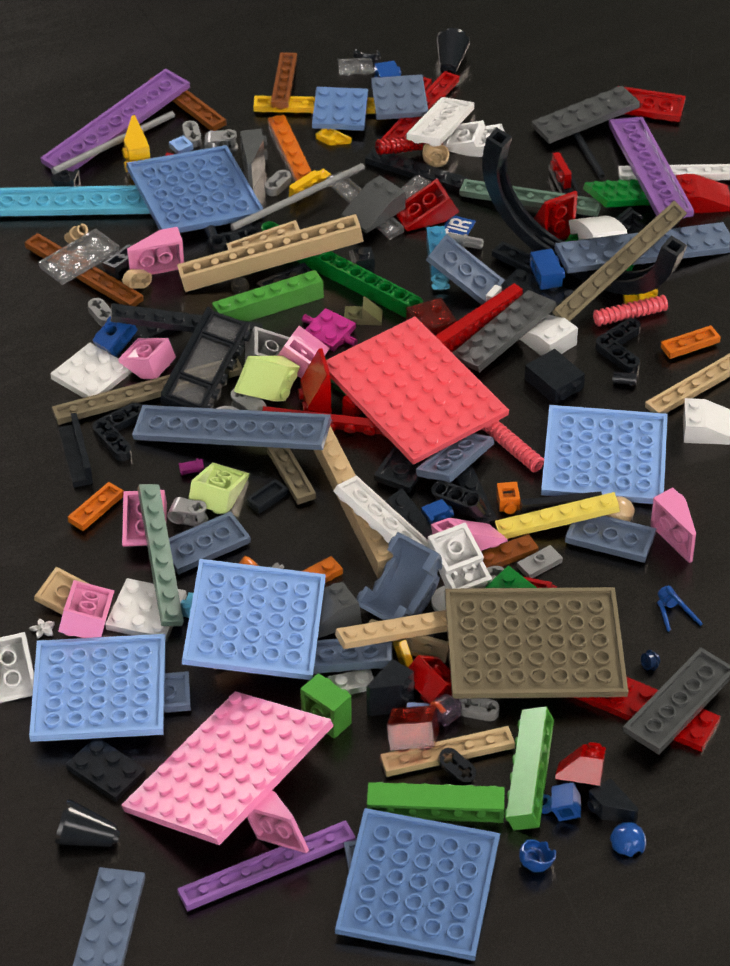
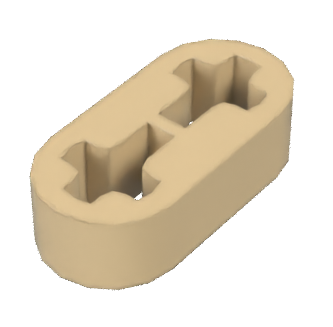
(137, 278)

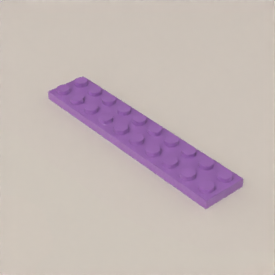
(115, 121)
(649, 164)

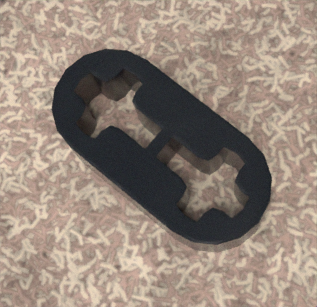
(460, 761)

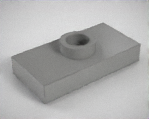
(540, 562)

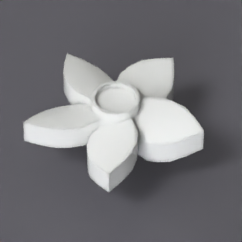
(43, 628)

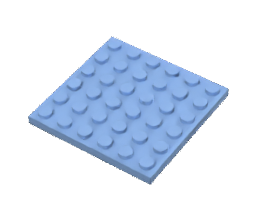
(605, 453)
(254, 619)
(98, 688)

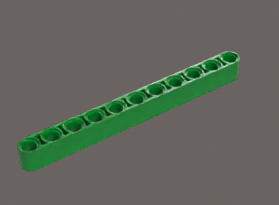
(359, 279)

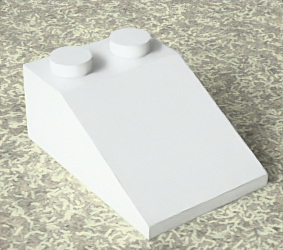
(551, 334)
(705, 422)
(15, 668)

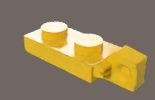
(308, 181)

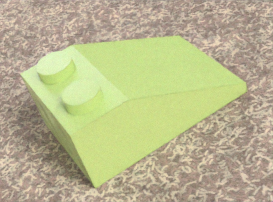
(267, 377)
(218, 487)

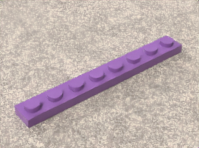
(263, 866)

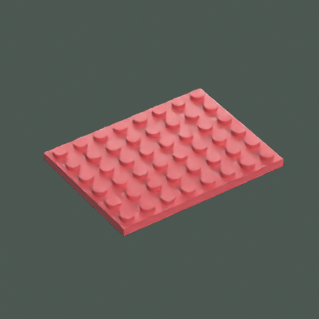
(415, 390)

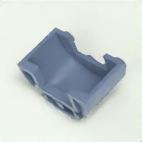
(406, 582)

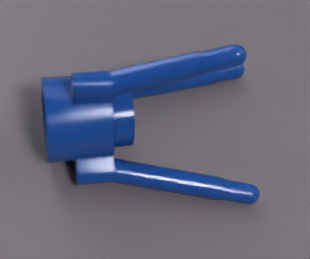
(670, 599)

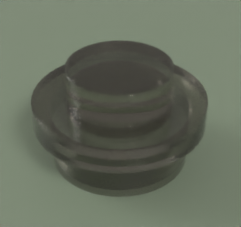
(240, 285)

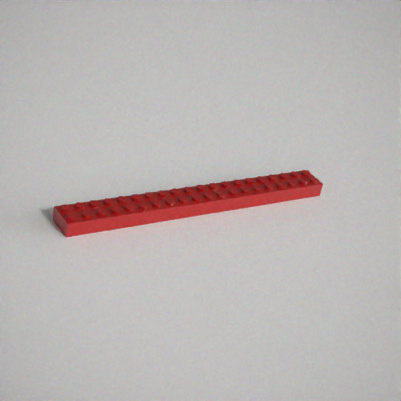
(461, 330)

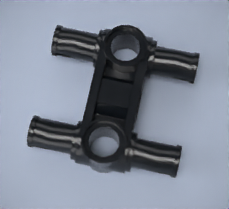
(218, 242)

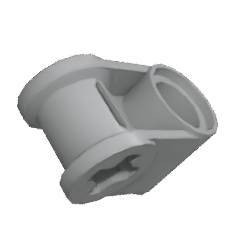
(221, 138)
(246, 402)
(187, 511)

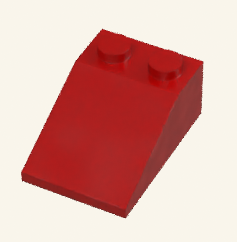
(705, 194)
(427, 207)
(556, 213)
(316, 385)

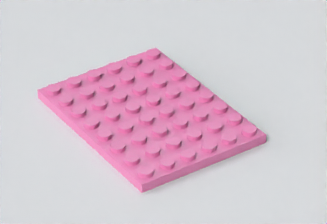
(227, 767)

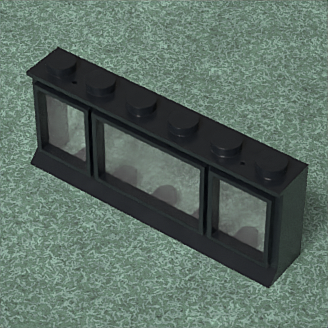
(206, 361)

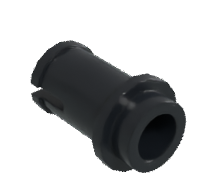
(625, 378)

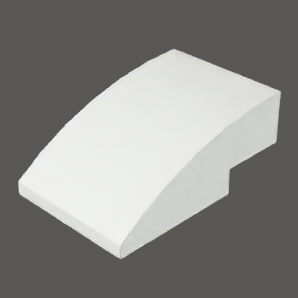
(470, 138)
(596, 227)
(461, 558)

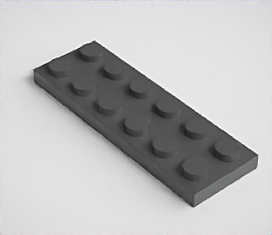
(585, 114)
(504, 330)
(678, 701)

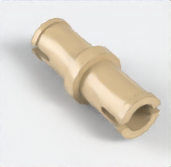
(75, 233)

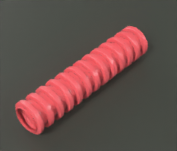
(630, 310)
(515, 446)

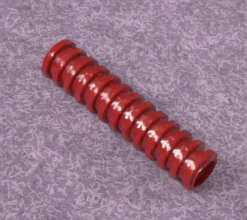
(395, 145)

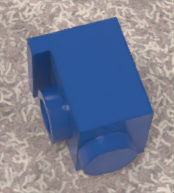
(437, 511)

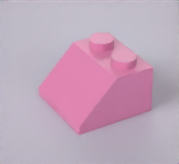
(148, 357)

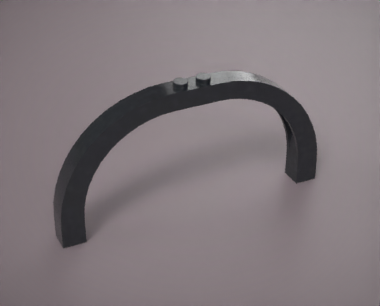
(537, 238)

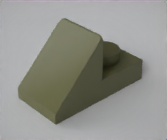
(367, 315)

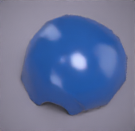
(628, 839)
(536, 855)

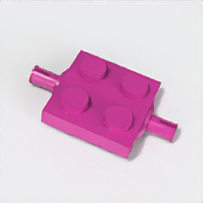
(331, 329)

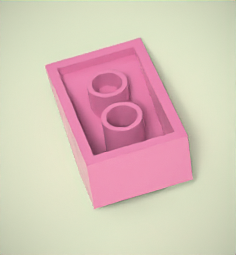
(157, 252)
(674, 522)
(133, 525)
(86, 610)
(276, 824)

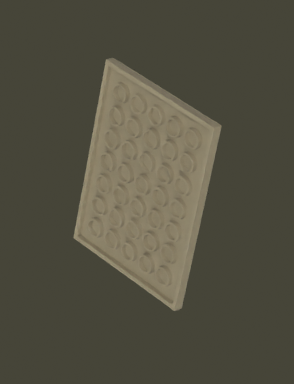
(535, 643)

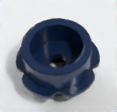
(650, 660)

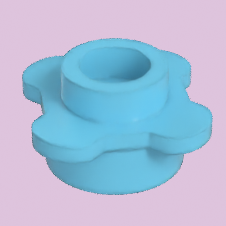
(440, 282)

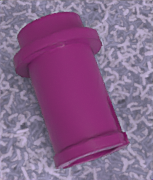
(191, 467)

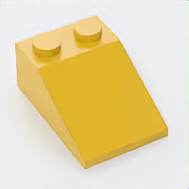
(135, 143)

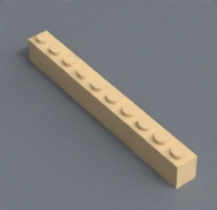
(270, 253)
(337, 471)

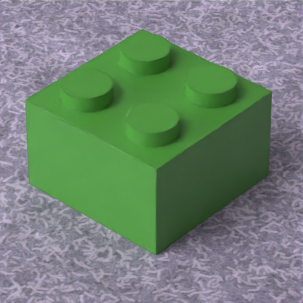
(327, 700)

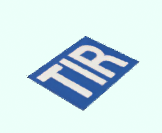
(459, 225)

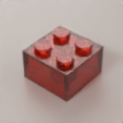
(432, 314)
(413, 728)

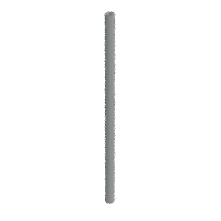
(71, 162)
(296, 197)

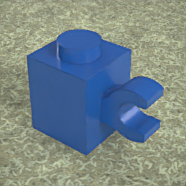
(564, 802)

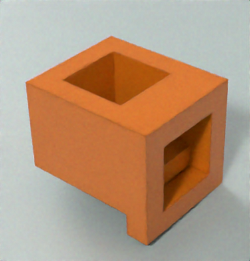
(508, 502)

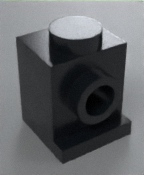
(66, 178)

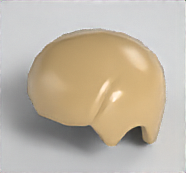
(435, 156)
(626, 509)

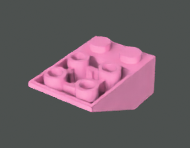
(302, 348)
(483, 533)

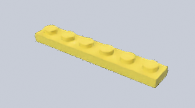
(558, 515)

